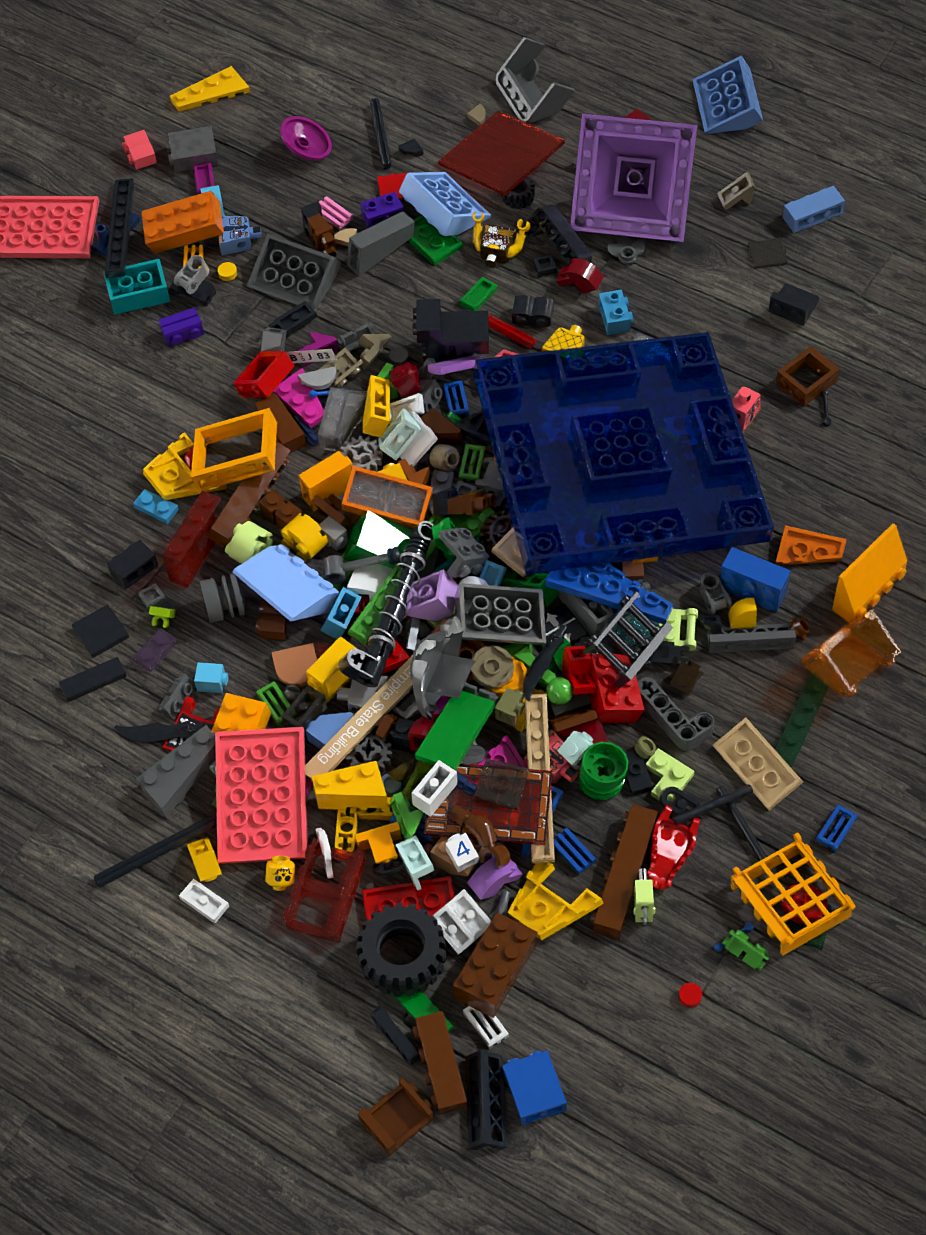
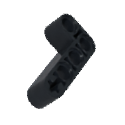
(559, 232)

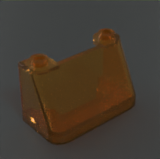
(852, 654)

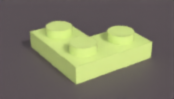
(670, 771)

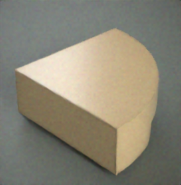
(342, 236)

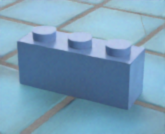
(813, 209)

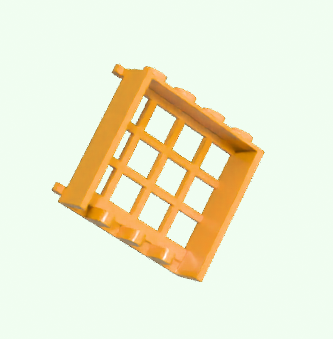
(763, 908)

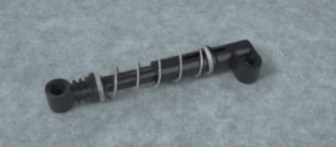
(383, 641)

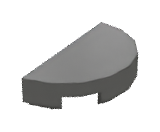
(318, 379)

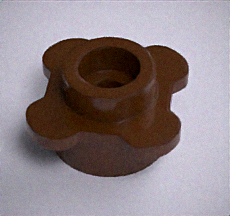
(800, 626)

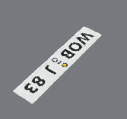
(311, 356)

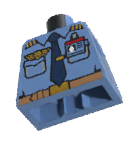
(237, 234)

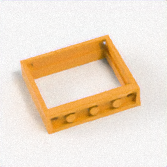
(239, 468)

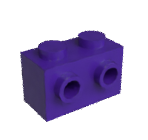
(380, 209)

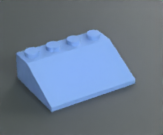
(442, 201)
(287, 583)

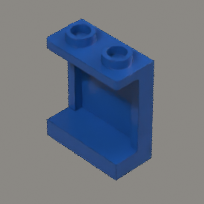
(534, 1087)

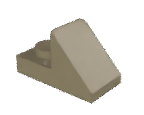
(739, 189)
(373, 346)

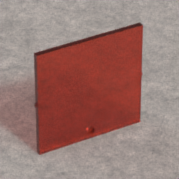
(501, 152)

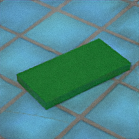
(455, 730)

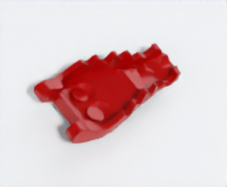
(670, 848)

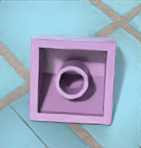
(432, 597)

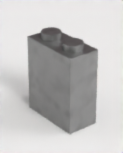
(191, 148)

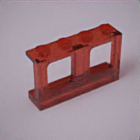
(190, 543)
(339, 896)

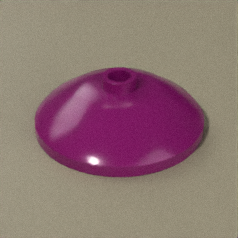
(305, 138)

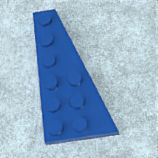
(607, 587)

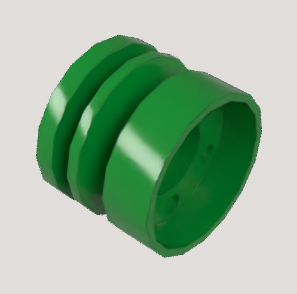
(603, 770)

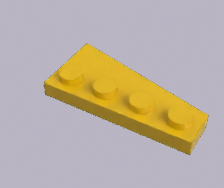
(210, 89)

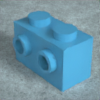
(615, 312)

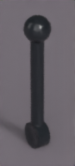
(827, 421)

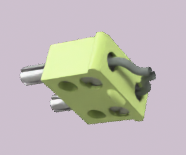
(643, 899)

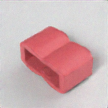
(140, 149)

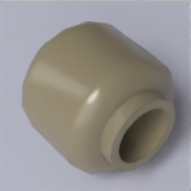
(444, 457)

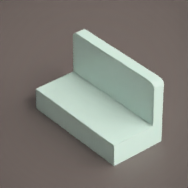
(414, 859)

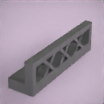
(760, 638)

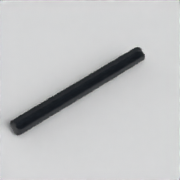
(155, 851)

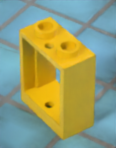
(325, 672)

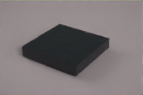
(100, 631)

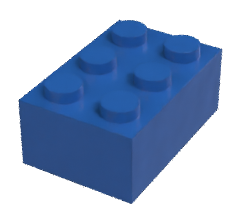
(754, 578)

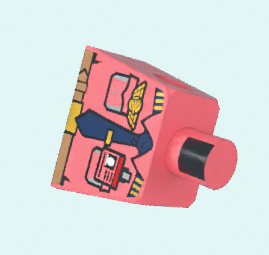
(747, 405)
(558, 764)

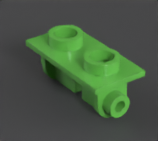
(739, 943)

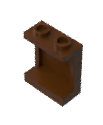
(397, 1117)

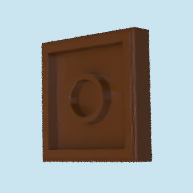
(572, 719)

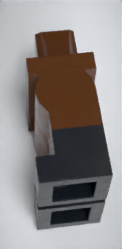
(318, 229)
(473, 502)

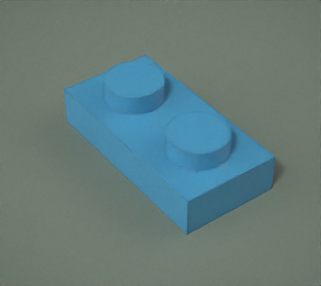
(156, 506)

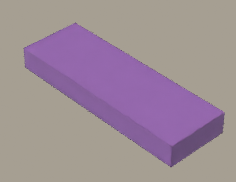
(453, 365)

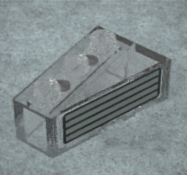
(340, 417)

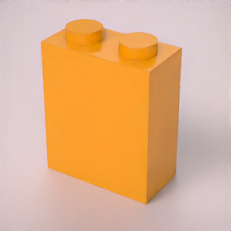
(325, 478)

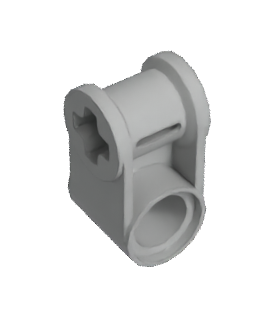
(191, 275)

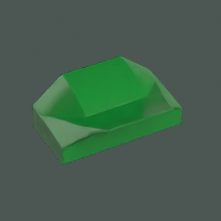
(445, 524)

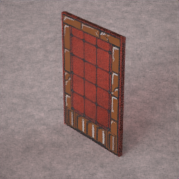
(521, 826)

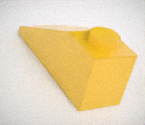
(377, 407)

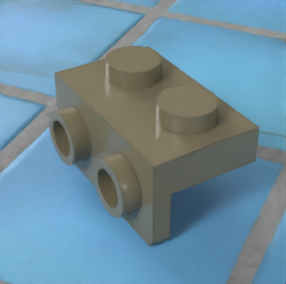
(345, 366)

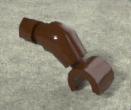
(484, 833)

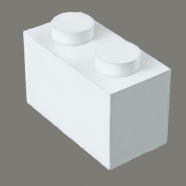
(434, 788)

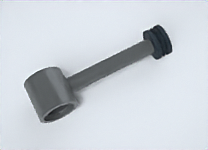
(336, 567)

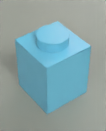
(210, 678)

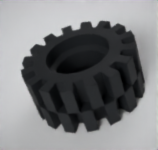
(522, 198)

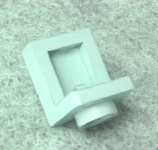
(575, 747)

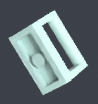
(399, 434)

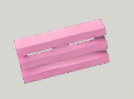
(336, 211)

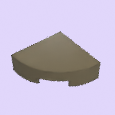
(477, 115)

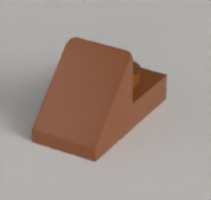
(420, 477)

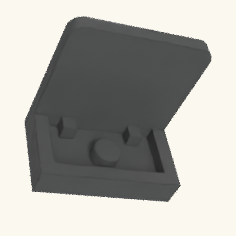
(469, 553)

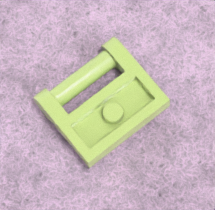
(674, 620)

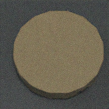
(492, 667)

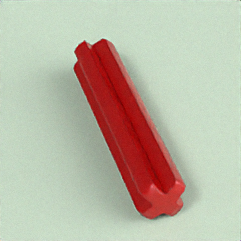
(511, 332)

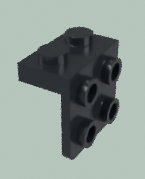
(793, 304)

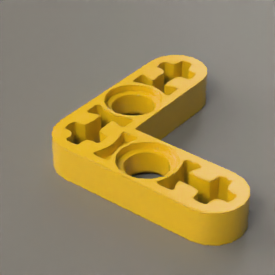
(355, 814)

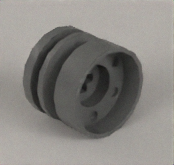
(222, 598)

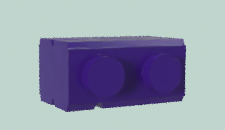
(181, 327)

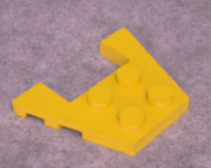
(170, 473)
(544, 910)

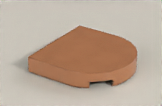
(293, 663)

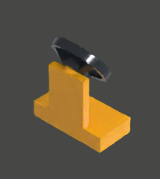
(382, 847)

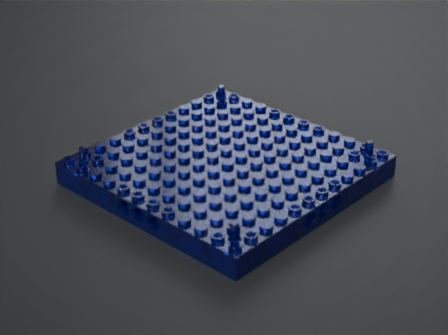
(620, 452)

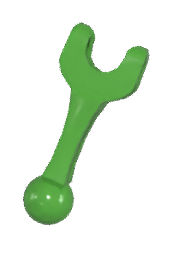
(557, 689)

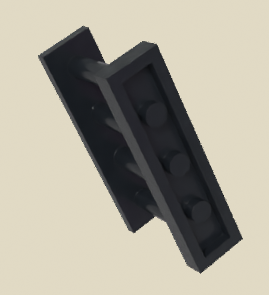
(646, 645)

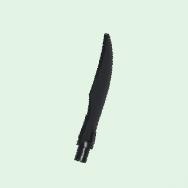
(543, 661)
(158, 731)

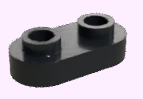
(680, 801)

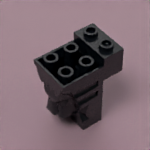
(449, 332)

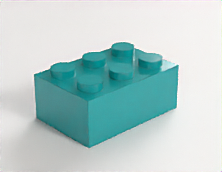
(140, 288)

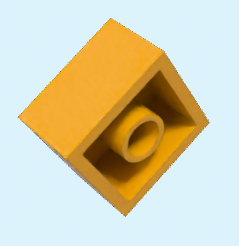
(241, 714)

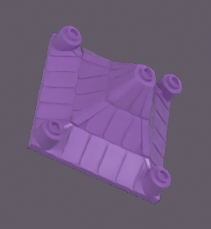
(633, 177)

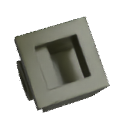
(510, 706)

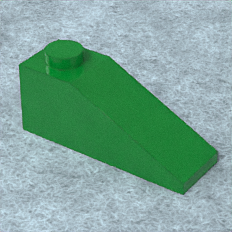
(532, 581)

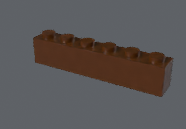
(246, 499)
(621, 878)

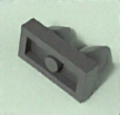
(413, 629)

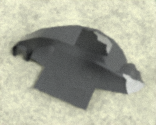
(437, 668)

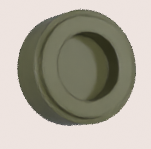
(645, 747)

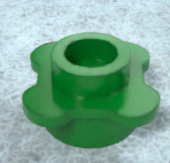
(452, 417)

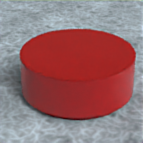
(690, 995)

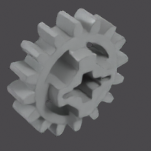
(361, 453)

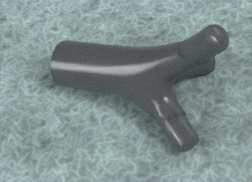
(502, 905)

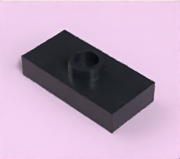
(637, 774)

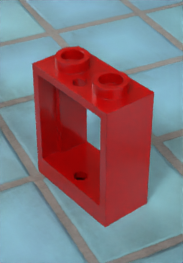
(263, 374)

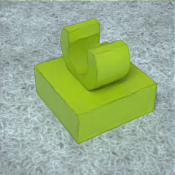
(161, 613)

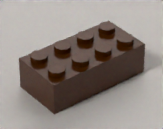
(495, 965)

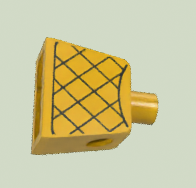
(565, 339)

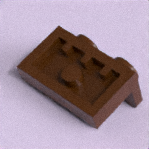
(333, 507)

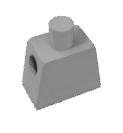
(358, 694)

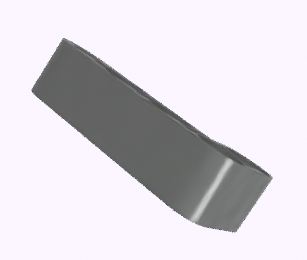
(654, 695)

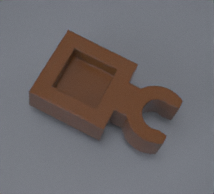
(385, 725)

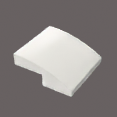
(420, 443)
(368, 579)
(462, 921)

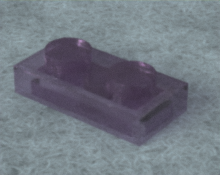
(155, 650)

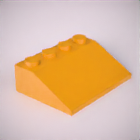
(870, 575)

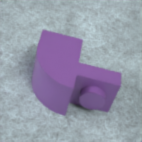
(489, 878)

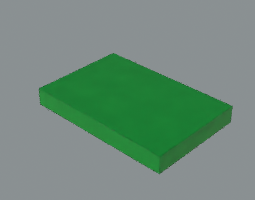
(433, 244)

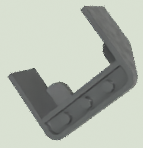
(520, 90)

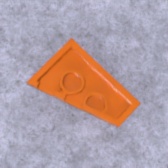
(806, 547)

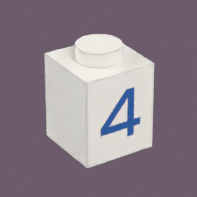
(461, 851)

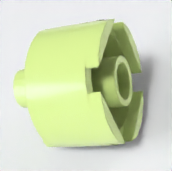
(248, 541)

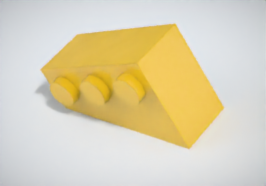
(351, 787)

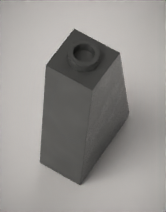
(378, 242)

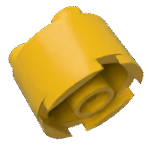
(303, 537)

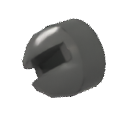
(289, 692)

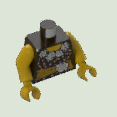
(497, 242)

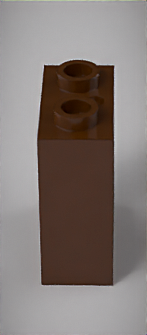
(819, 364)

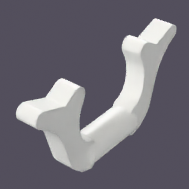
(325, 848)

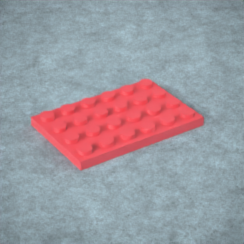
(47, 226)
(261, 795)

